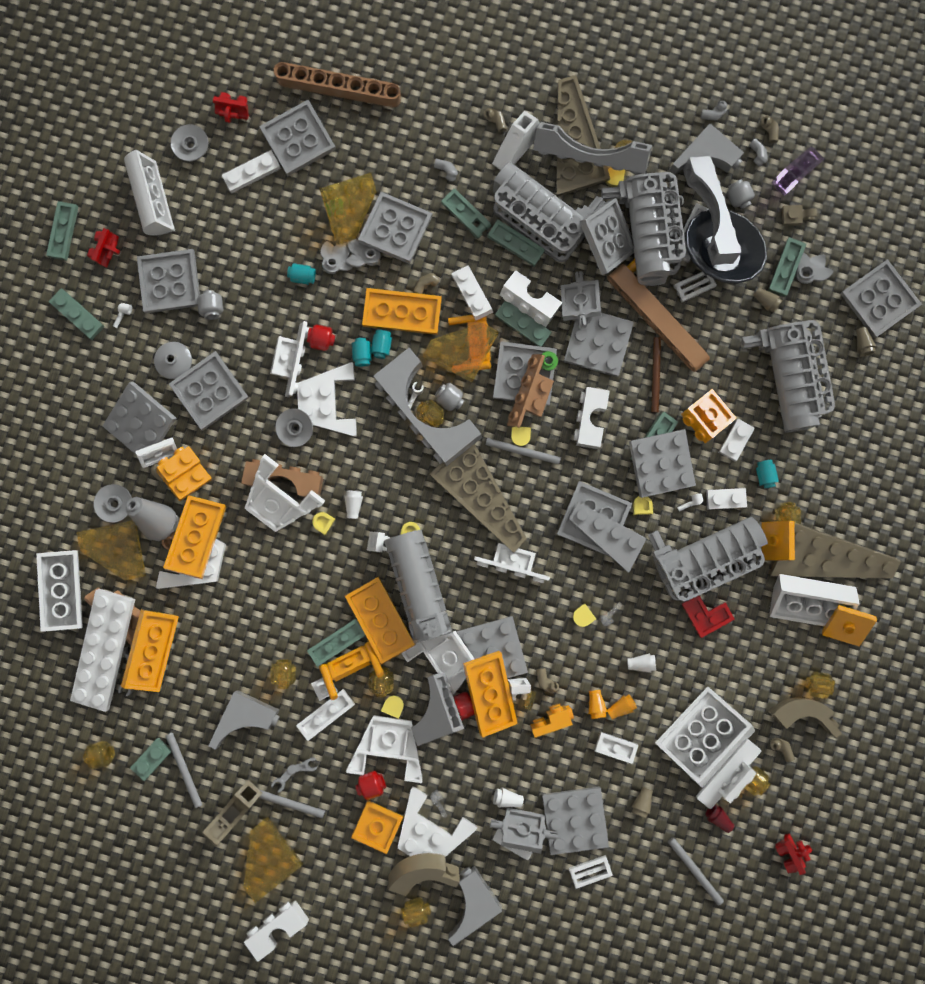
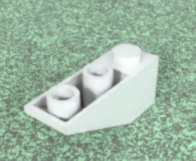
(517, 141)

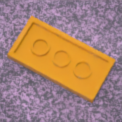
(402, 311)
(195, 537)
(380, 620)
(149, 651)
(490, 693)

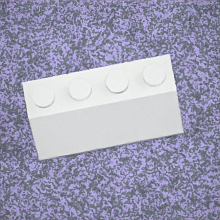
(809, 599)

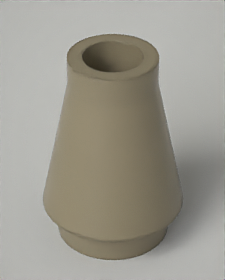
(768, 300)
(865, 343)
(642, 804)

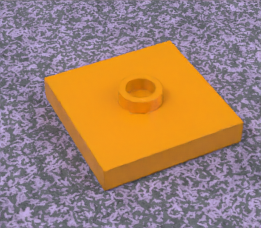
(780, 540)
(849, 625)
(377, 827)

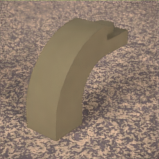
(794, 708)
(232, 813)
(422, 868)

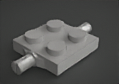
(580, 300)
(523, 830)

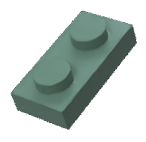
(151, 759)

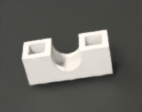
(540, 309)
(588, 434)
(290, 919)

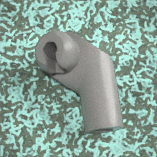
(716, 113)
(761, 152)
(448, 167)

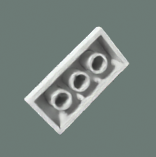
(148, 194)
(59, 590)

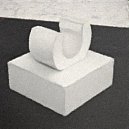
(376, 542)
(519, 686)
(320, 689)

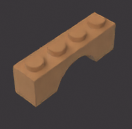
(303, 481)

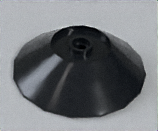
(749, 262)

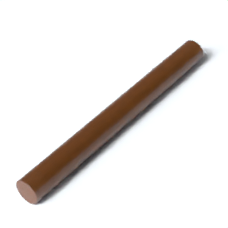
(656, 374)

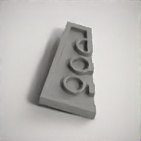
(615, 539)

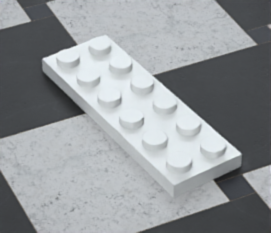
(102, 650)

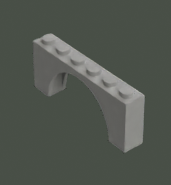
(445, 442)

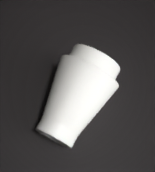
(353, 503)
(642, 663)
(506, 798)

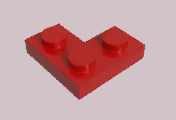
(704, 620)

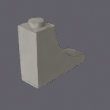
(714, 144)
(244, 712)
(442, 714)
(479, 907)

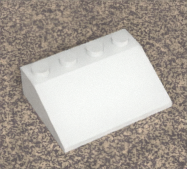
(705, 736)

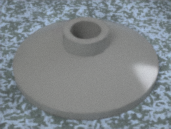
(186, 135)
(181, 363)
(286, 431)
(104, 503)

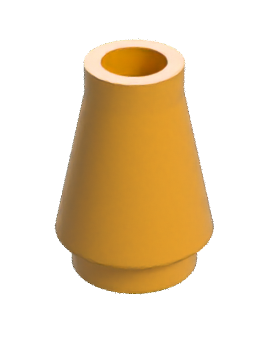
(596, 705)
(623, 706)

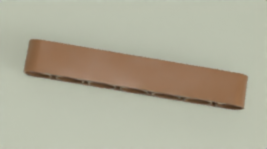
(331, 78)
(658, 318)

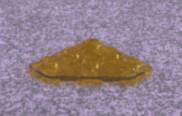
(348, 205)
(462, 350)
(115, 548)
(268, 860)

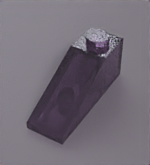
(797, 170)

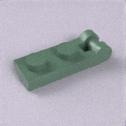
(465, 213)

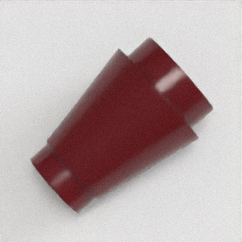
(719, 818)

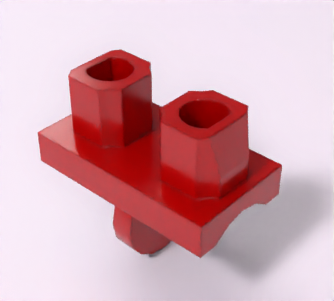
(231, 108)
(105, 247)
(796, 862)

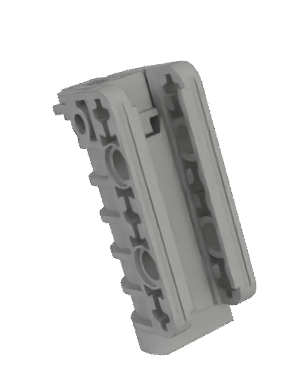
(539, 212)
(652, 224)
(797, 372)
(707, 557)
(418, 586)

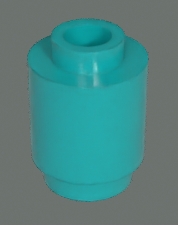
(301, 274)
(381, 344)
(361, 352)
(767, 474)

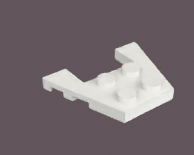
(318, 399)
(272, 504)
(211, 573)
(446, 655)
(388, 739)
(423, 836)

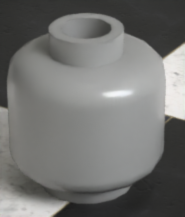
(740, 194)
(210, 305)
(449, 397)

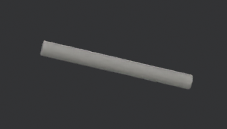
(523, 451)
(183, 770)
(292, 804)
(695, 871)

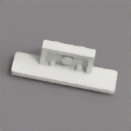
(287, 358)
(519, 562)
(731, 776)

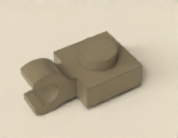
(794, 215)

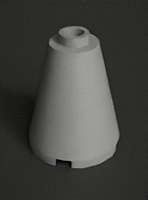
(151, 518)

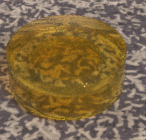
(528, 703)

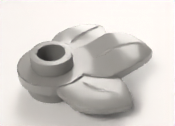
(337, 254)
(360, 254)
(814, 268)

